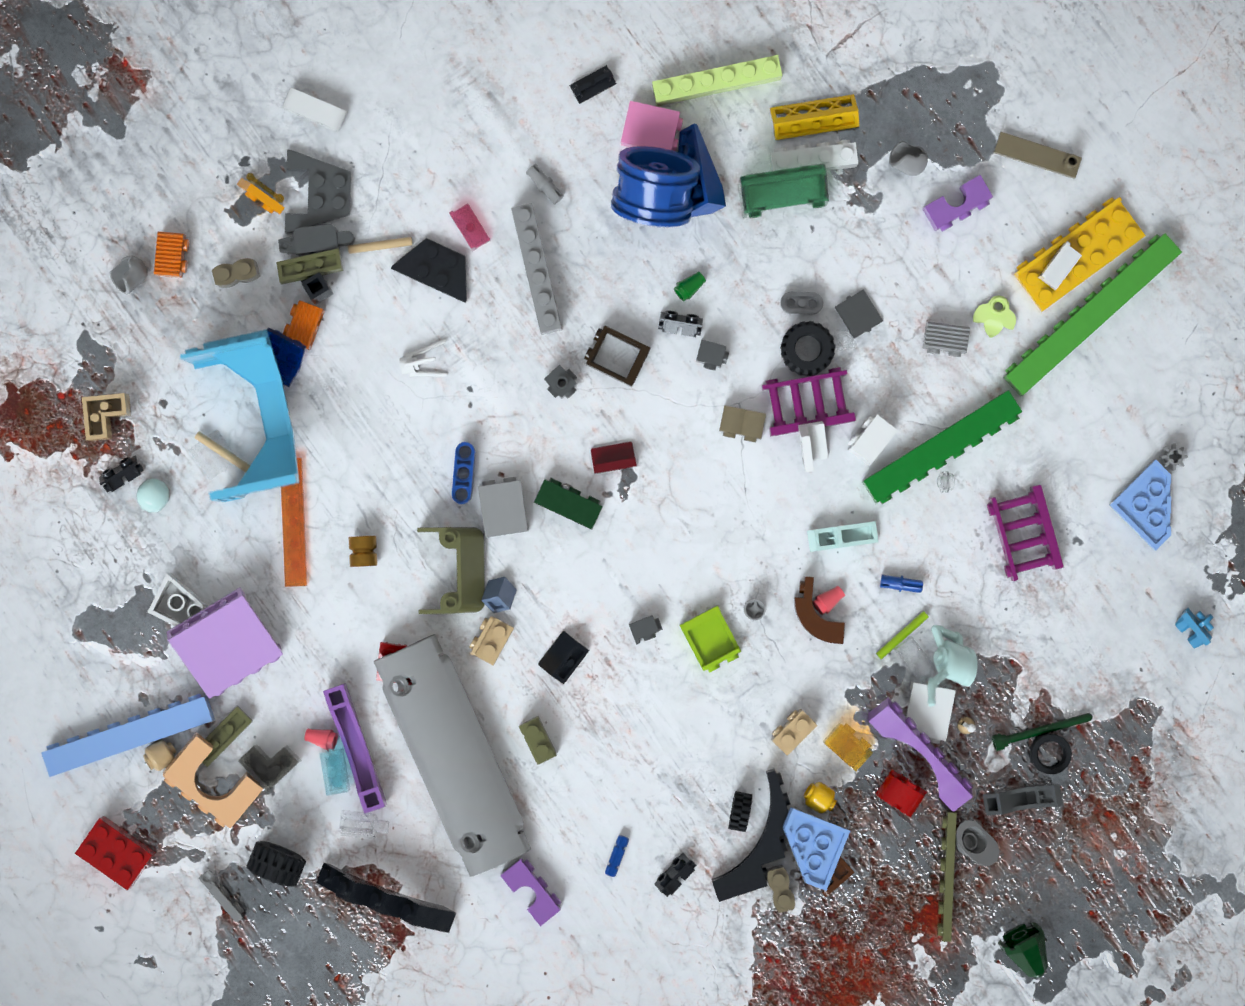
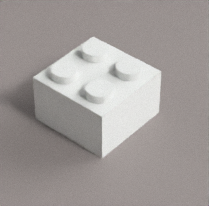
(872, 439)

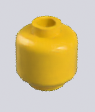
(820, 797)

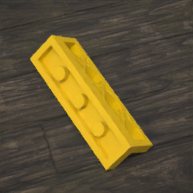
(815, 120)

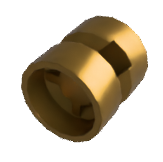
(362, 551)

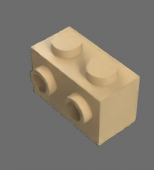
(794, 731)

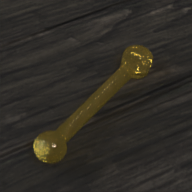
(279, 197)

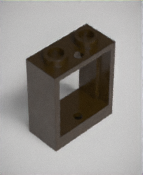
(641, 357)

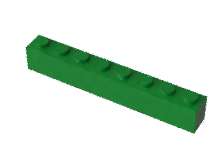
(941, 447)

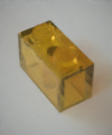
(847, 746)

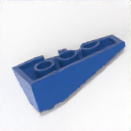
(708, 192)

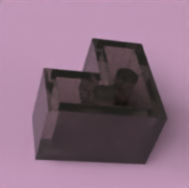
(269, 771)

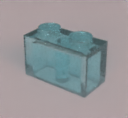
(334, 771)

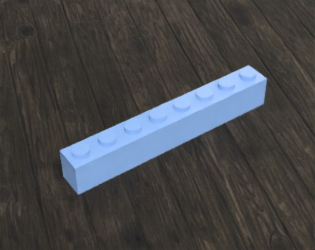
(127, 736)

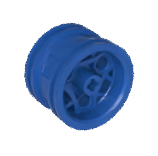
(655, 186)

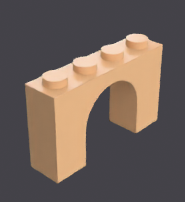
(226, 807)

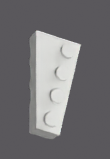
(175, 602)

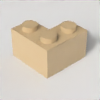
(99, 410)

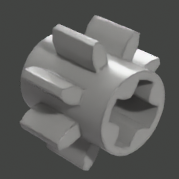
(1173, 463)

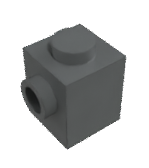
(712, 355)

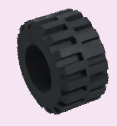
(826, 348)
(276, 864)

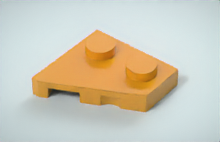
(255, 193)

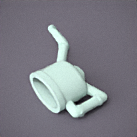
(951, 661)

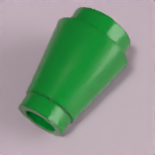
(689, 286)

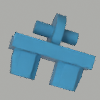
(1201, 635)

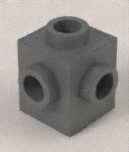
(557, 375)

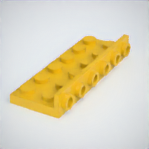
(1098, 241)

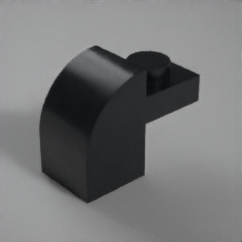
(317, 288)

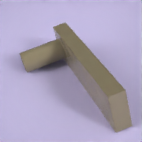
(1037, 155)

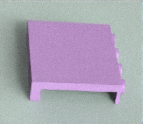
(224, 643)

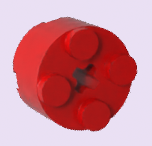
(901, 793)

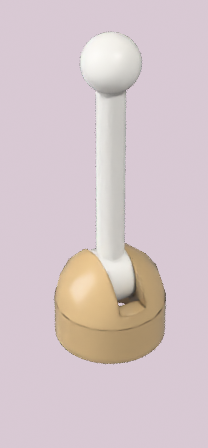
(967, 727)

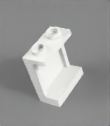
(931, 720)

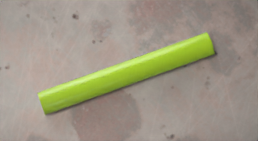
(902, 635)

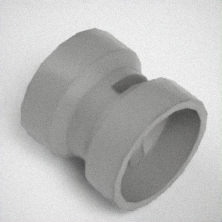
(754, 609)

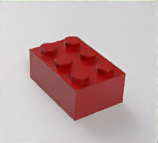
(115, 853)

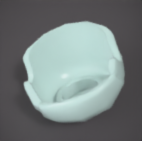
(152, 495)

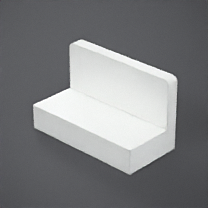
(1060, 266)
(812, 443)

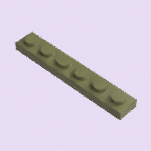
(946, 885)

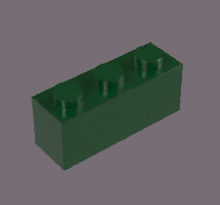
(568, 503)

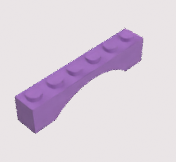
(892, 723)
(356, 749)

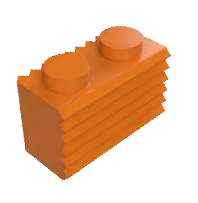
(170, 254)
(304, 323)

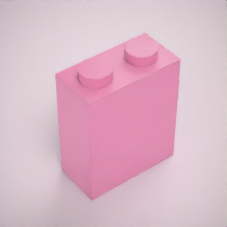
(651, 126)

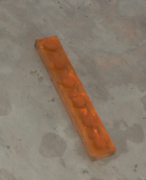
(294, 532)

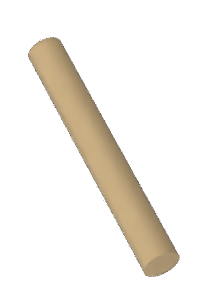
(386, 244)
(222, 451)

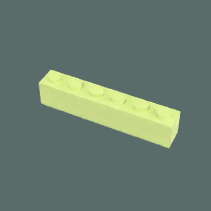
(717, 80)

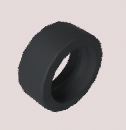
(1061, 766)

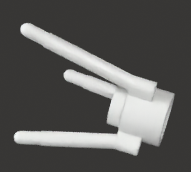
(410, 363)

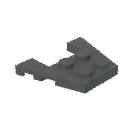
(327, 192)

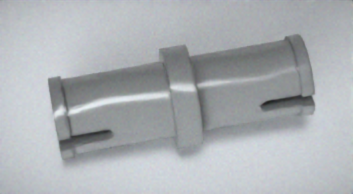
(544, 184)

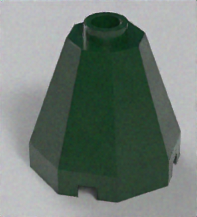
(1026, 948)

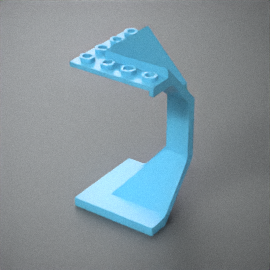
(255, 361)

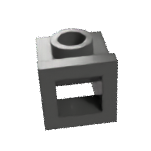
(645, 628)

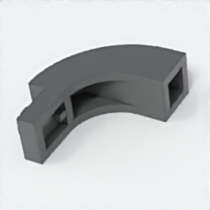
(1022, 798)

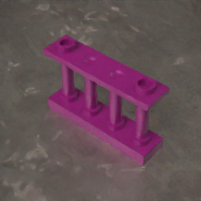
(842, 415)
(1040, 518)

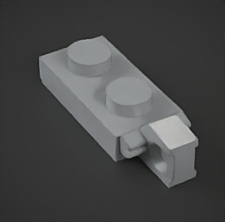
(221, 895)

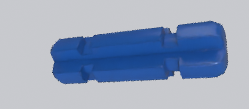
(616, 856)

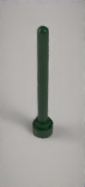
(1002, 741)

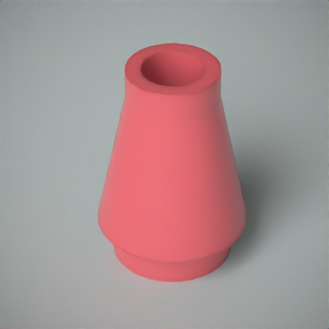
(826, 601)
(323, 738)

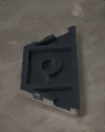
(435, 267)

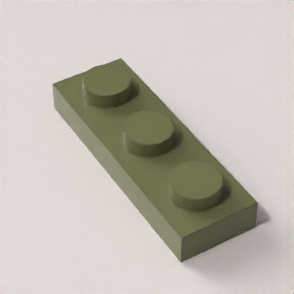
(307, 266)
(226, 733)

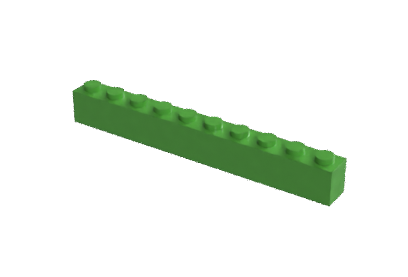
(1092, 314)

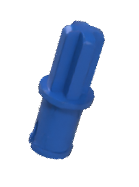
(901, 583)

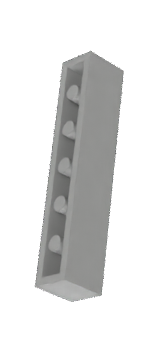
(536, 269)

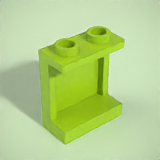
(710, 639)

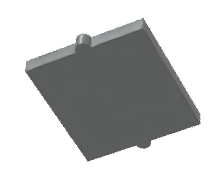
(858, 314)

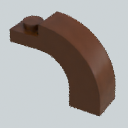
(821, 629)

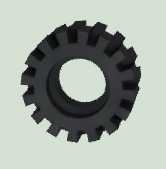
(740, 811)

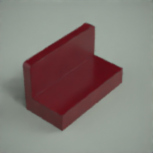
(613, 457)

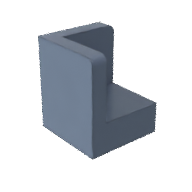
(499, 595)

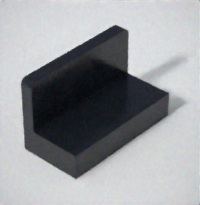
(563, 657)

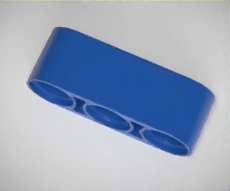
(460, 462)

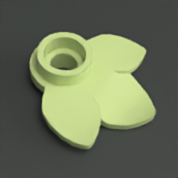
(995, 319)

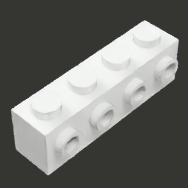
(833, 156)

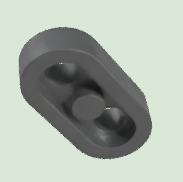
(801, 302)

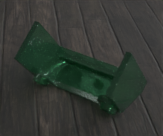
(783, 189)

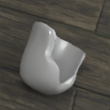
(908, 158)
(128, 274)

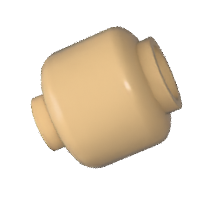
(159, 755)

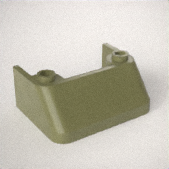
(470, 570)

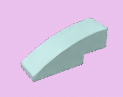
(842, 536)

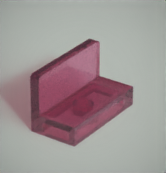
(470, 227)

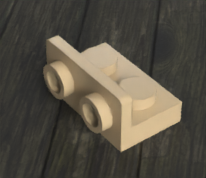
(492, 640)

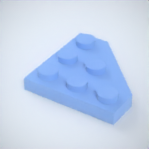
(1148, 505)
(815, 846)

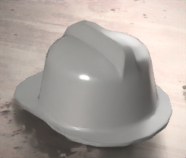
(976, 843)

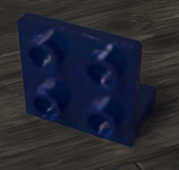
(288, 354)

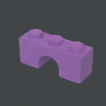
(975, 196)
(521, 875)

